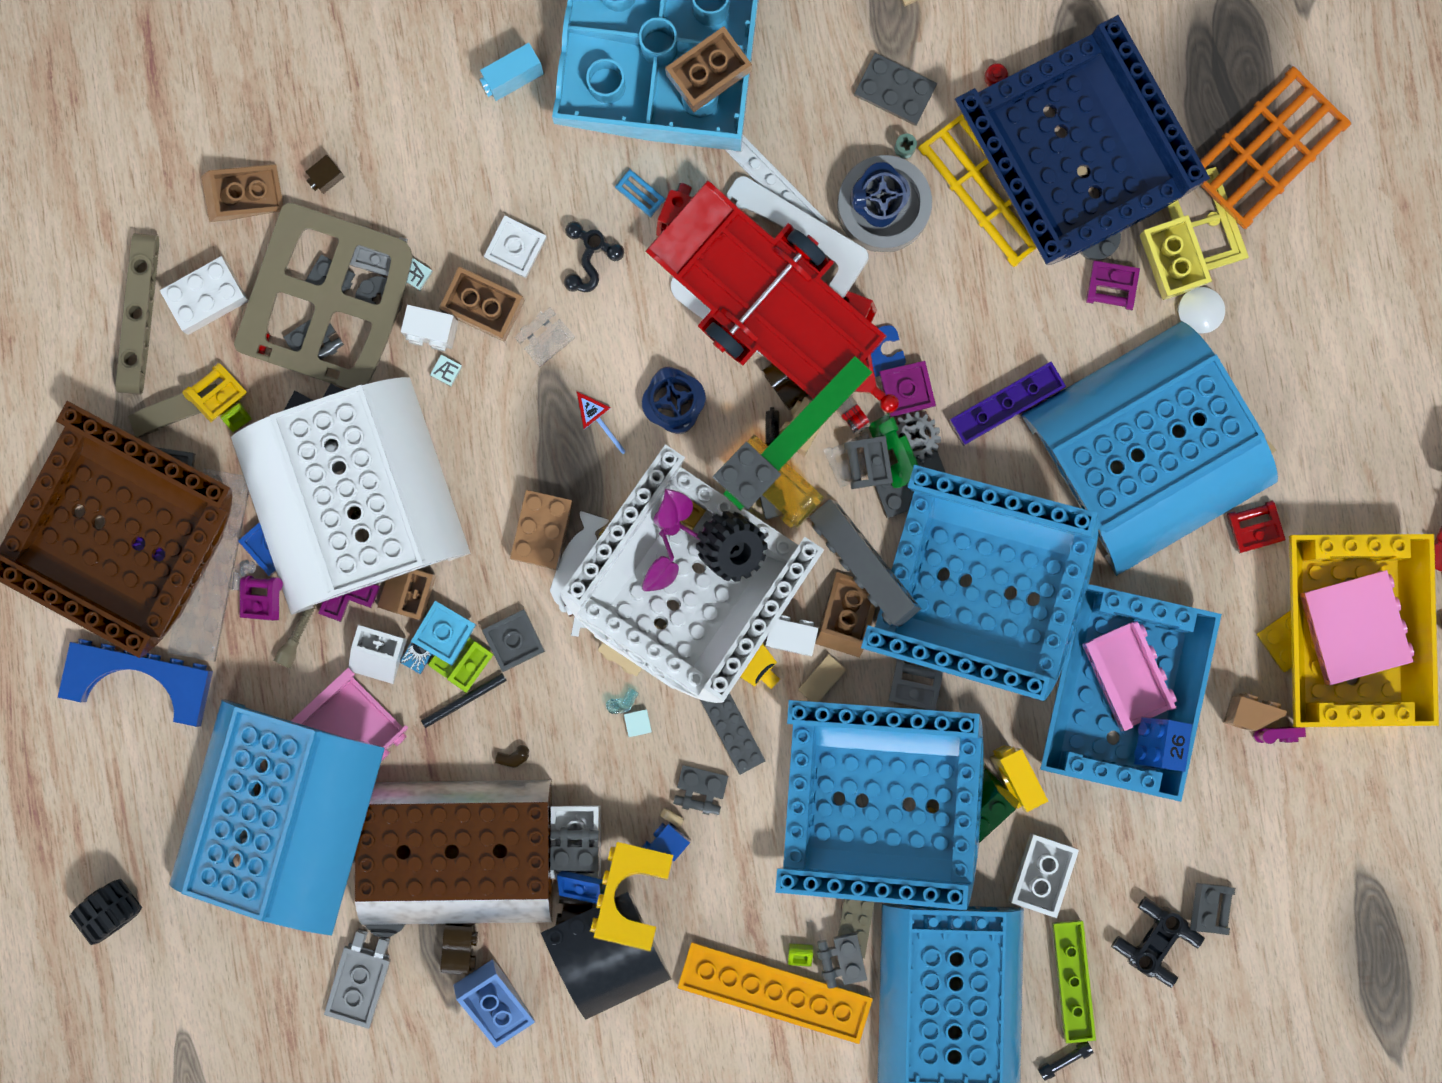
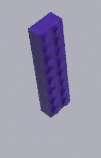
(1007, 403)

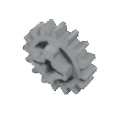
(923, 441)

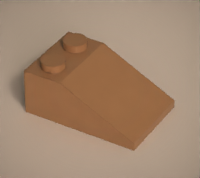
(242, 192)
(845, 617)

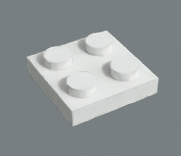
(515, 247)

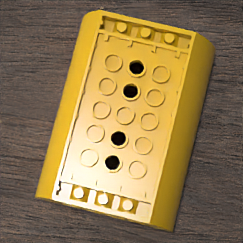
(1384, 698)

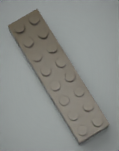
(857, 918)

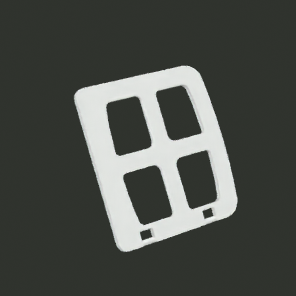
(844, 252)

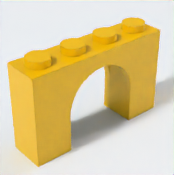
(1018, 777)
(627, 861)

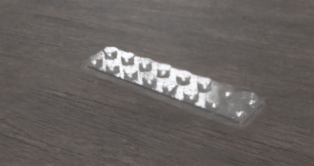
(201, 623)

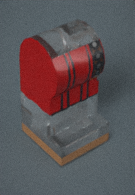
(853, 416)

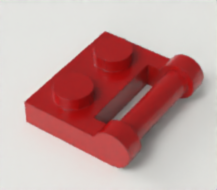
(1258, 534)

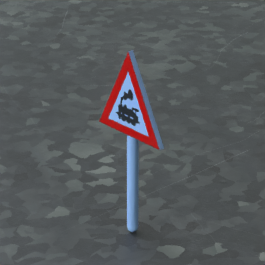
(592, 411)

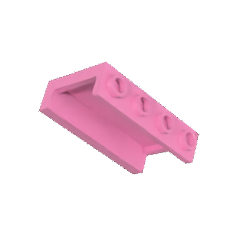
(1129, 675)

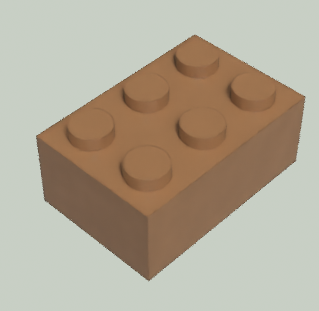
(708, 69)
(482, 304)
(541, 530)

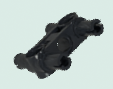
(1157, 942)

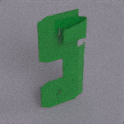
(906, 459)

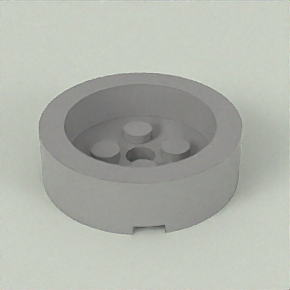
(909, 221)

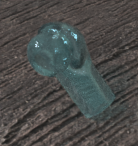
(622, 705)

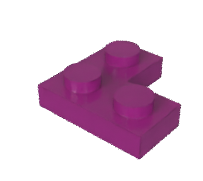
(336, 607)

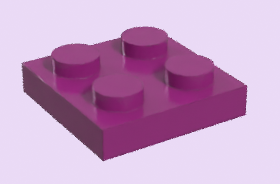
(910, 386)

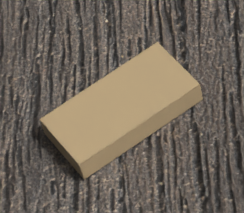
(822, 679)

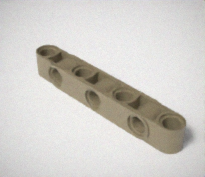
(136, 332)

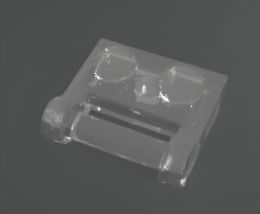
(842, 470)

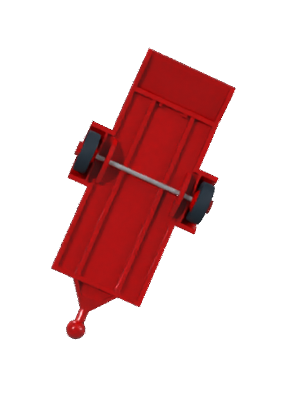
(763, 300)

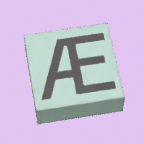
(418, 274)
(446, 370)

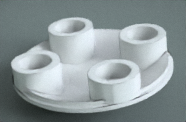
(1202, 309)

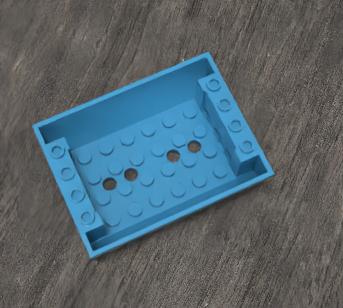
(1081, 714)
(921, 1006)

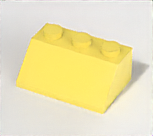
(1175, 257)

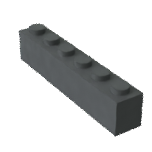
(865, 563)

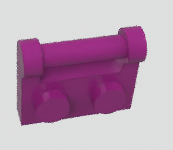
(1113, 277)
(260, 606)
(1284, 734)

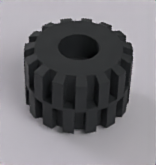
(731, 546)
(105, 911)

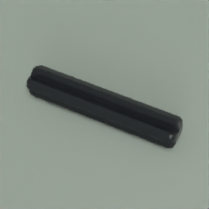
(772, 425)

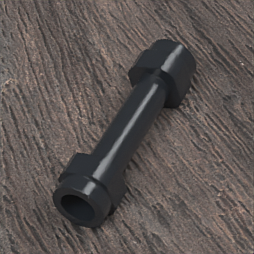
(1083, 1050)

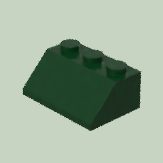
(995, 805)

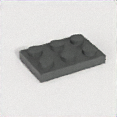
(895, 89)
(899, 499)

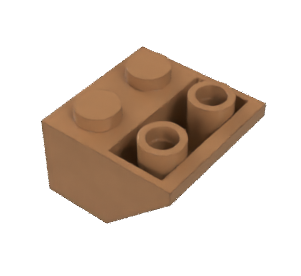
(408, 594)
(1249, 714)

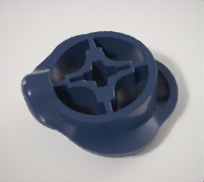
(859, 194)
(679, 423)

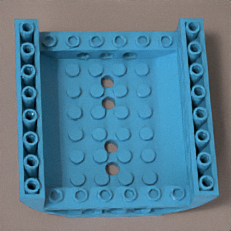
(1135, 407)
(1001, 543)
(297, 828)
(882, 847)

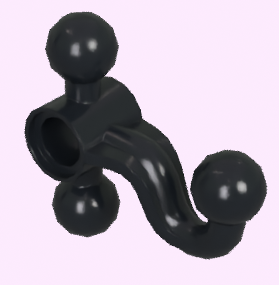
(613, 251)

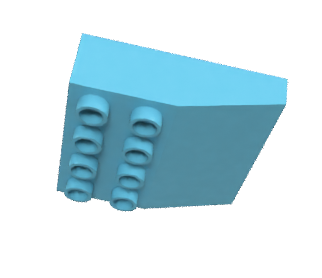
(617, 77)

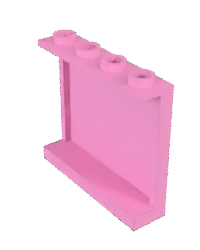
(1357, 627)
(352, 714)

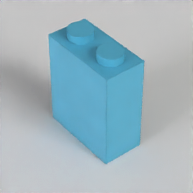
(511, 72)

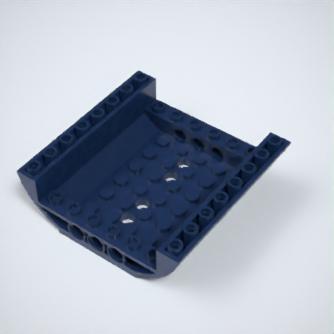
(1113, 127)

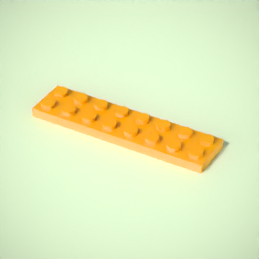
(775, 992)

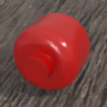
(995, 73)

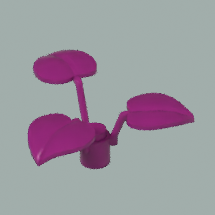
(672, 510)

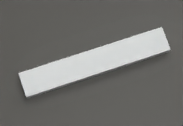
(770, 178)

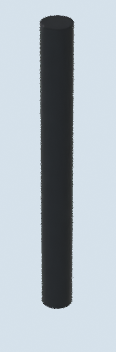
(464, 700)

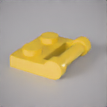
(218, 399)

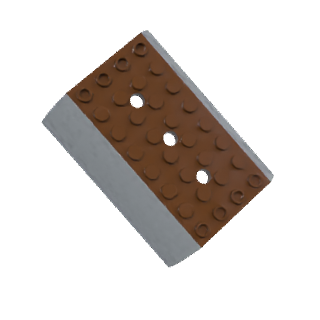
(476, 882)

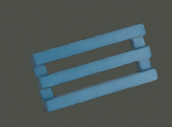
(655, 206)

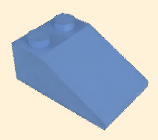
(493, 1003)

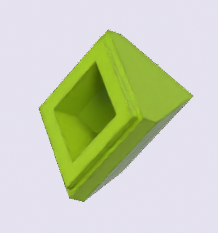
(236, 417)
(800, 954)

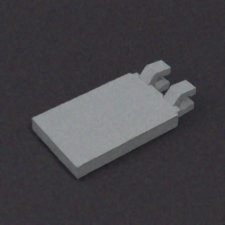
(359, 981)

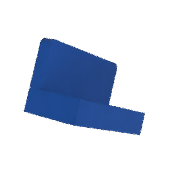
(580, 886)

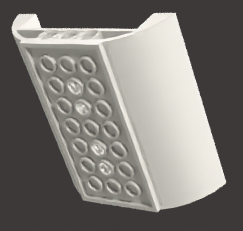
(387, 475)
(717, 619)

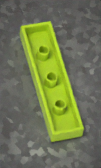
(1073, 981)

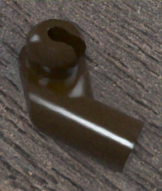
(514, 759)

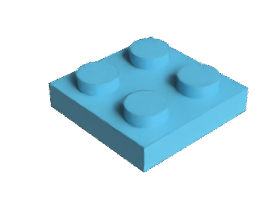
(443, 633)

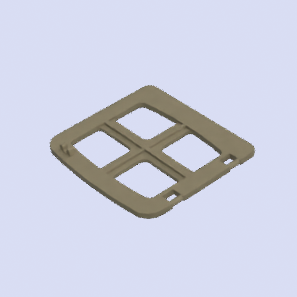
(326, 297)

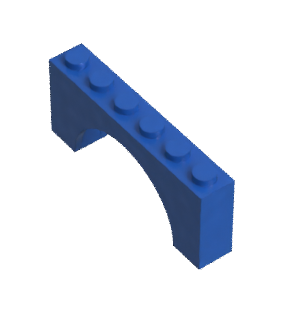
(185, 684)

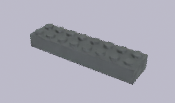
(734, 734)

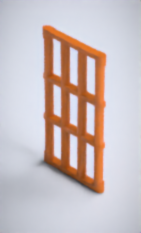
(1276, 123)

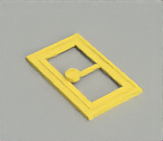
(1238, 251)

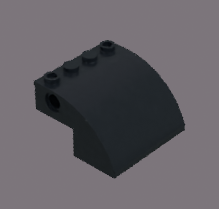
(601, 971)

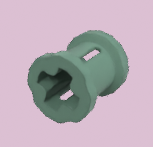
(910, 141)

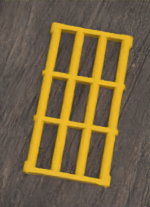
(974, 171)

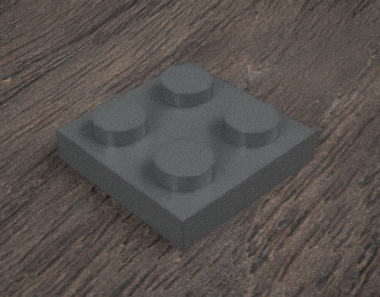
(746, 475)
(513, 640)

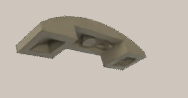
(164, 413)

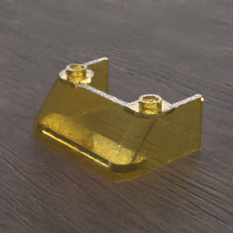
(790, 492)

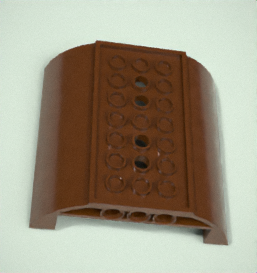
(98, 573)

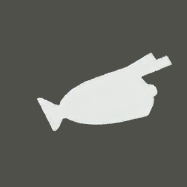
(572, 559)

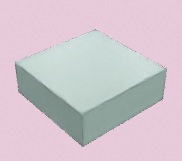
(637, 723)

